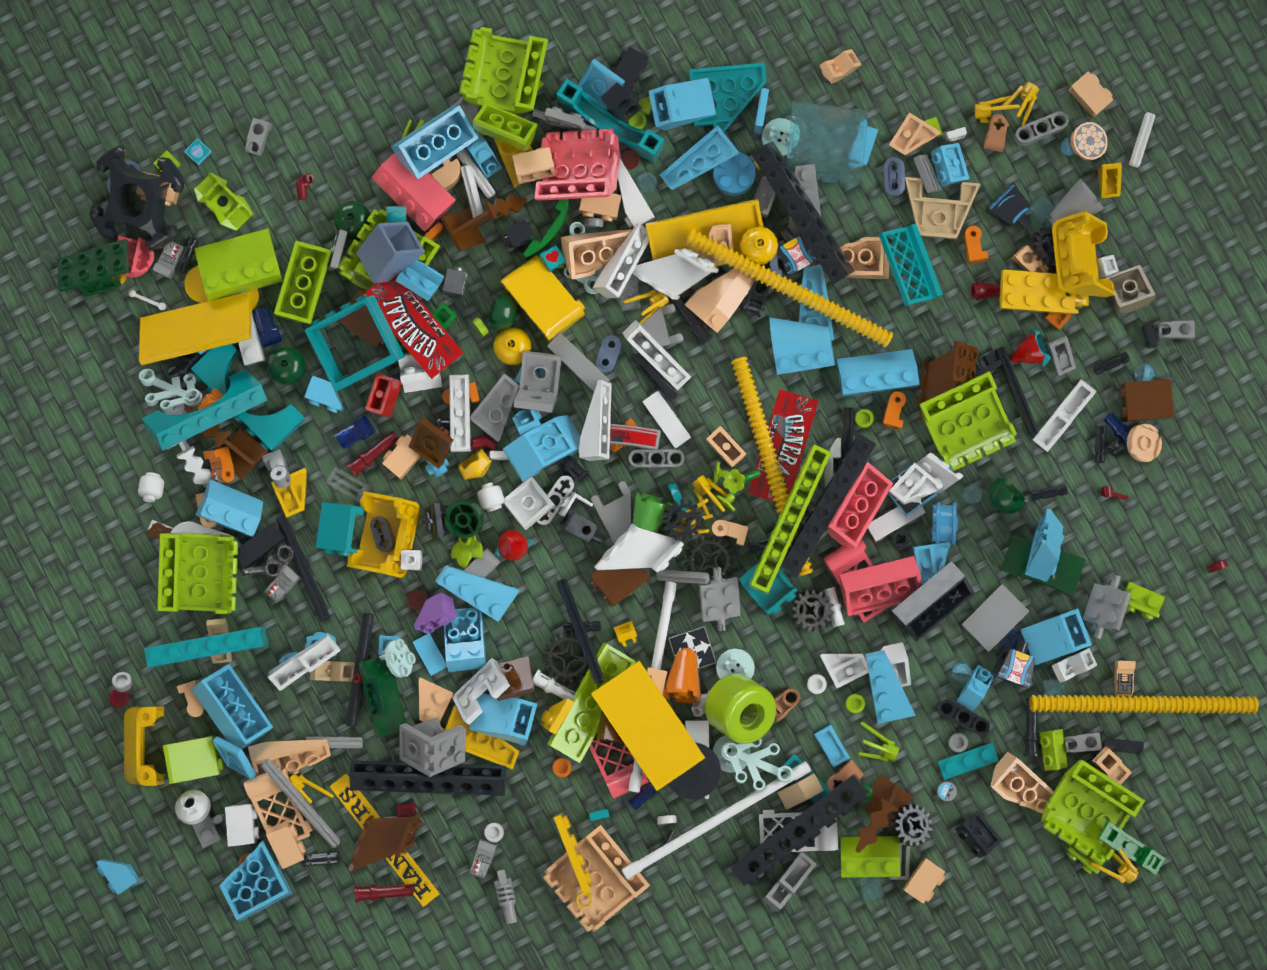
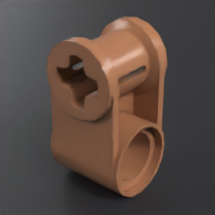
(995, 136)
(783, 705)
(844, 773)

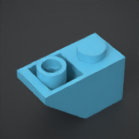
(484, 156)
(323, 392)
(975, 688)
(119, 874)

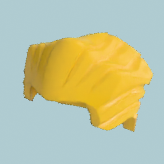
(475, 465)

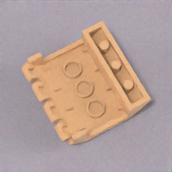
(609, 886)

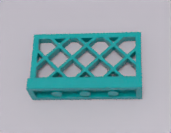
(917, 261)

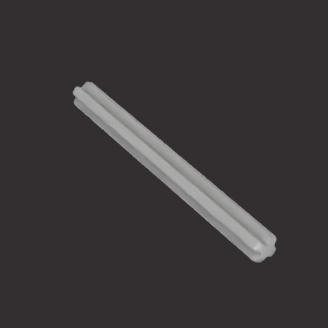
(303, 806)

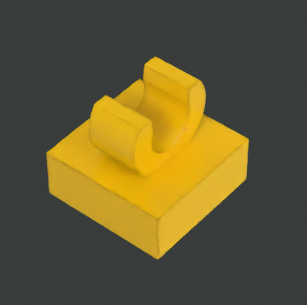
(625, 632)

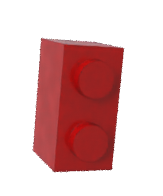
(383, 395)

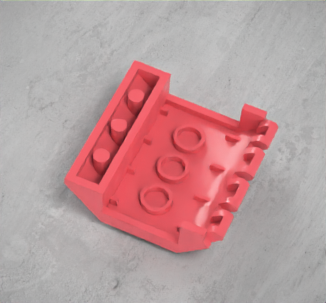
(582, 165)

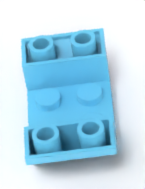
(543, 446)

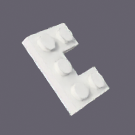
(489, 678)

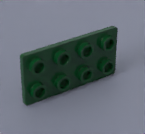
(94, 269)
(1066, 575)
(382, 697)

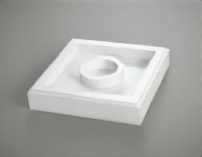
(528, 503)

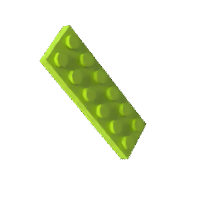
(584, 716)

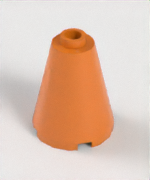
(683, 678)

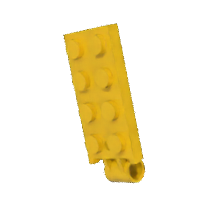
(1037, 293)
(576, 858)

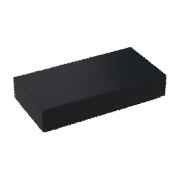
(1124, 746)

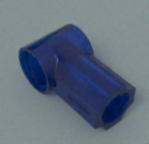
(268, 332)
(357, 431)

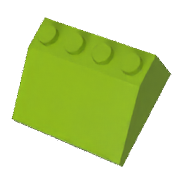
(238, 265)

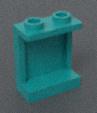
(337, 528)
(779, 592)

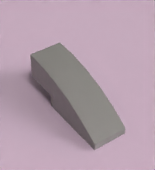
(789, 882)

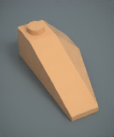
(590, 251)
(866, 258)
(720, 298)
(289, 754)
(1019, 784)

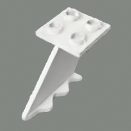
(675, 272)
(192, 463)
(640, 550)

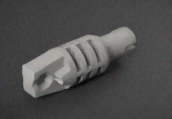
(506, 896)

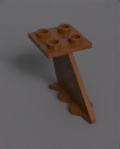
(465, 229)
(947, 372)
(243, 448)
(885, 801)
(384, 838)

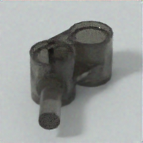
(274, 559)

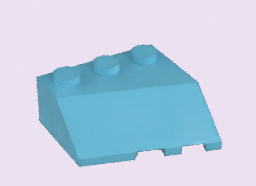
(800, 346)
(1045, 547)
(255, 884)

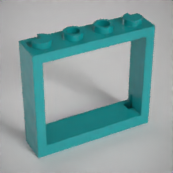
(325, 355)

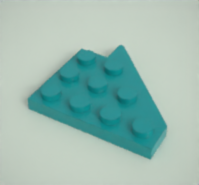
(731, 90)

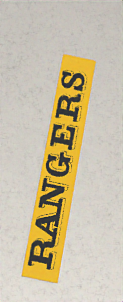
(405, 865)

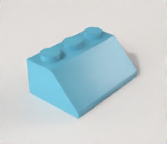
(230, 508)

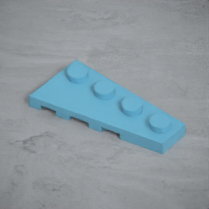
(703, 156)
(815, 280)
(484, 594)
(887, 692)

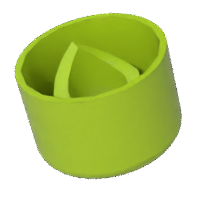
(738, 694)

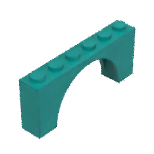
(642, 142)
(172, 429)
(271, 429)
(206, 646)

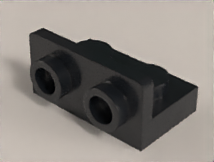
(978, 835)

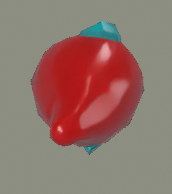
(1031, 350)
(512, 545)

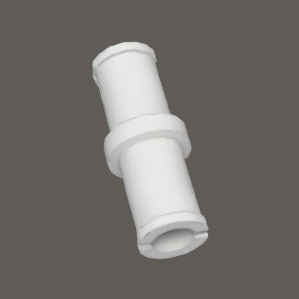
(837, 617)

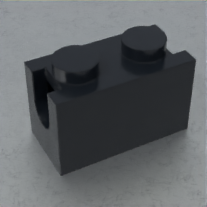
(631, 66)

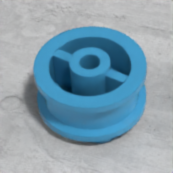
(734, 175)
(944, 523)

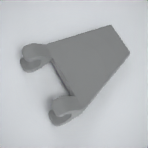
(657, 328)
(616, 514)

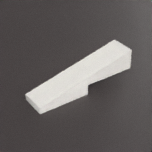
(1064, 415)
(303, 662)

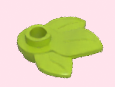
(465, 550)

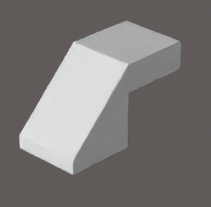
(1074, 665)

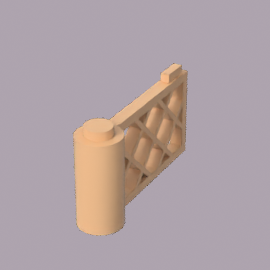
(261, 788)

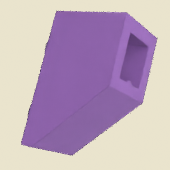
(435, 612)

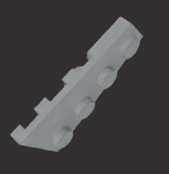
(807, 178)

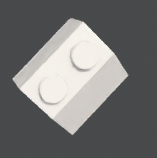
(241, 824)

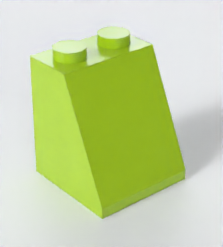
(192, 760)

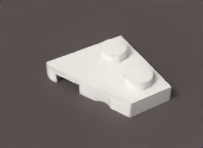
(939, 471)
(914, 485)
(844, 667)

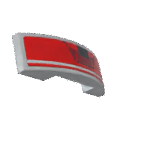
(634, 436)

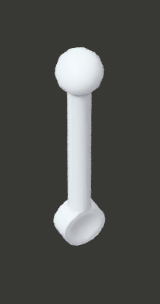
(132, 293)

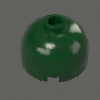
(348, 211)
(503, 312)
(293, 371)
(1005, 497)
(464, 518)

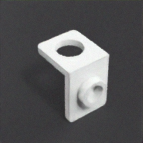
(567, 502)

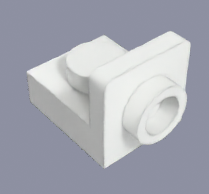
(411, 560)

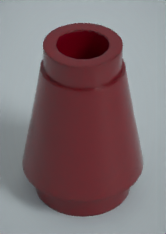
(984, 290)

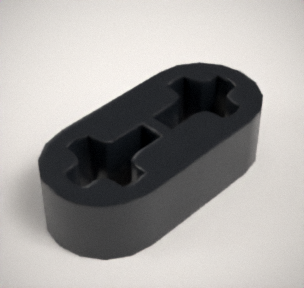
(386, 532)

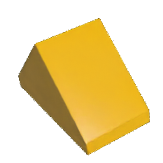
(1110, 180)

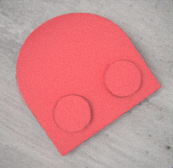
(139, 257)

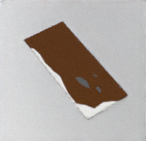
(157, 528)

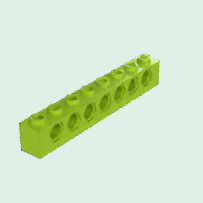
(789, 519)

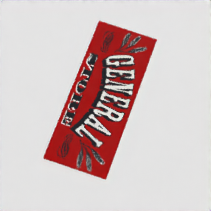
(415, 326)
(788, 450)

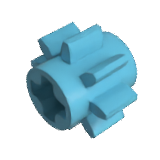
(431, 469)

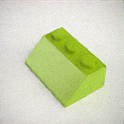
(504, 126)
(875, 860)

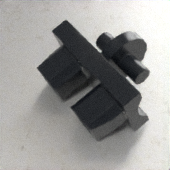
(991, 364)
(435, 523)

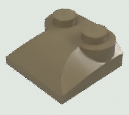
(1131, 289)

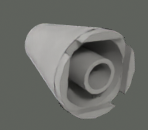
(1076, 201)

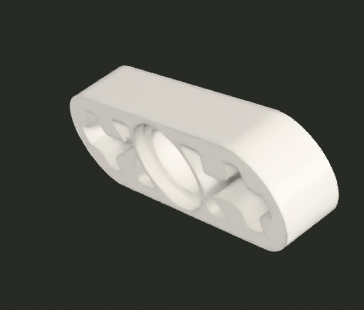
(566, 491)

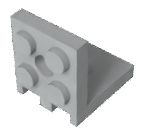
(536, 391)
(429, 753)

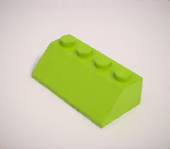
(302, 282)

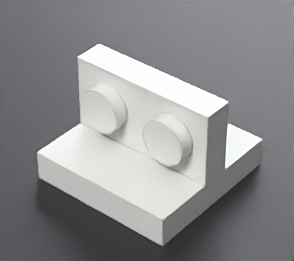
(414, 376)

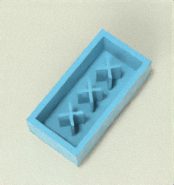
(232, 707)

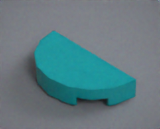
(675, 493)

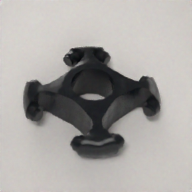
(119, 204)

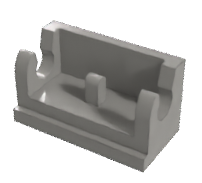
(765, 196)

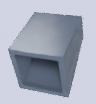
(389, 250)

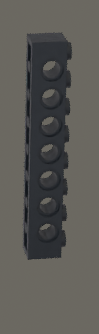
(802, 212)
(827, 505)
(402, 777)
(743, 869)

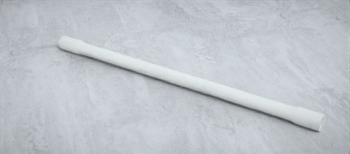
(668, 598)
(637, 866)

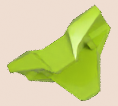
(234, 213)

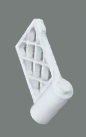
(824, 842)

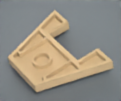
(939, 216)

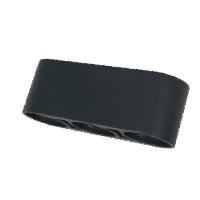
(258, 546)
(971, 721)

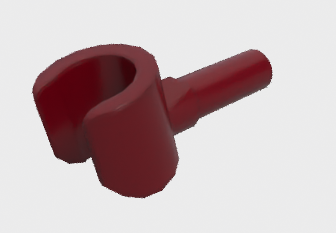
(1107, 491)

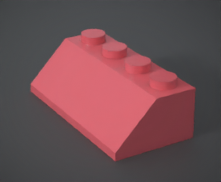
(423, 197)
(859, 506)
(879, 585)

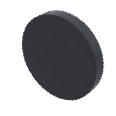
(700, 778)

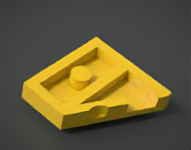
(293, 496)
(555, 715)

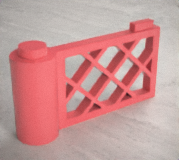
(844, 559)
(619, 781)

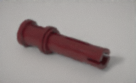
(365, 459)
(373, 892)

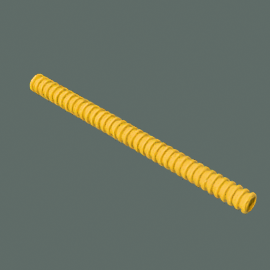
(791, 289)
(763, 440)
(1144, 704)

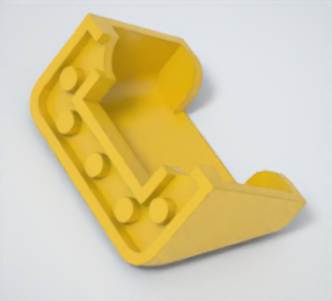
(1076, 255)
(543, 298)
(403, 520)
(134, 746)

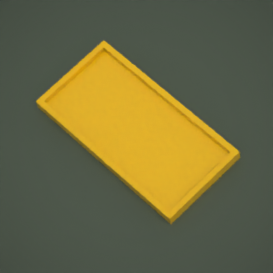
(673, 232)
(195, 328)
(648, 725)

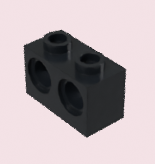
(622, 101)
(518, 235)

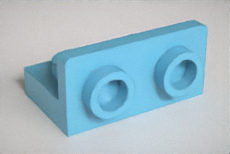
(949, 164)
(420, 279)
(526, 420)

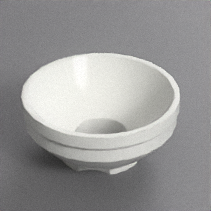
(197, 812)

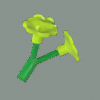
(733, 481)

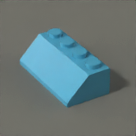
(435, 141)
(877, 373)

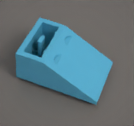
(682, 103)
(1056, 636)
(465, 641)
(505, 719)

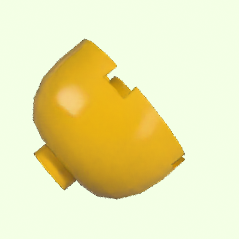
(759, 254)
(507, 354)

